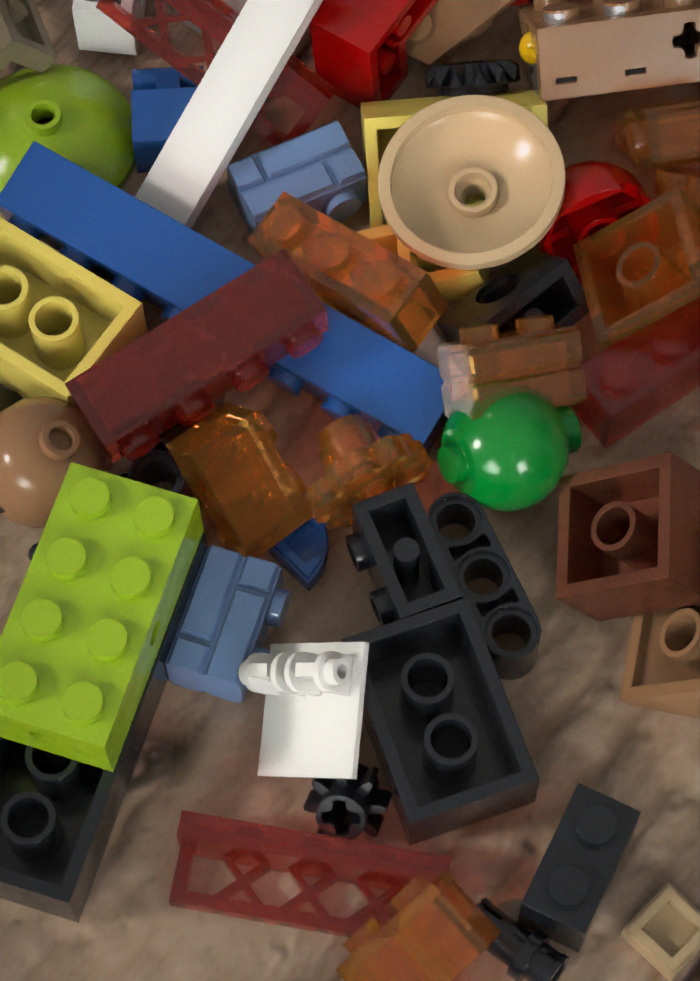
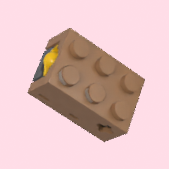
(608, 45)

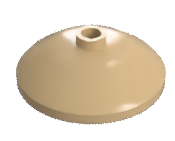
(467, 150)

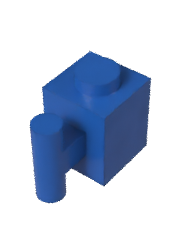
(156, 105)

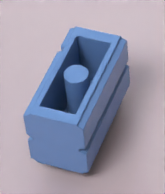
(310, 167)
(226, 622)

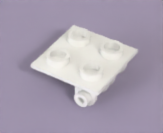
(309, 707)

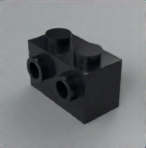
(401, 555)

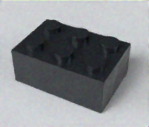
(443, 723)

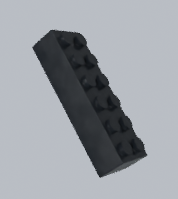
(63, 810)

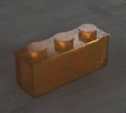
(352, 272)

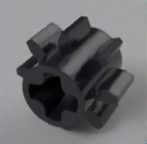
(349, 805)

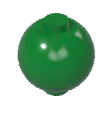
(510, 452)

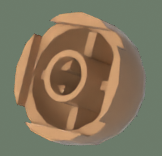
(35, 452)

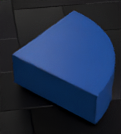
(304, 552)

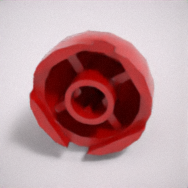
(593, 199)

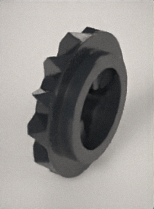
(472, 77)

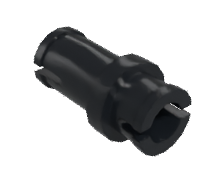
(523, 952)

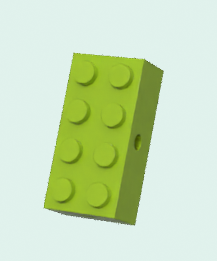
(94, 614)

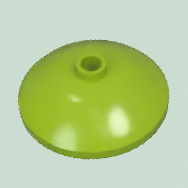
(87, 125)

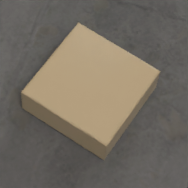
(666, 932)

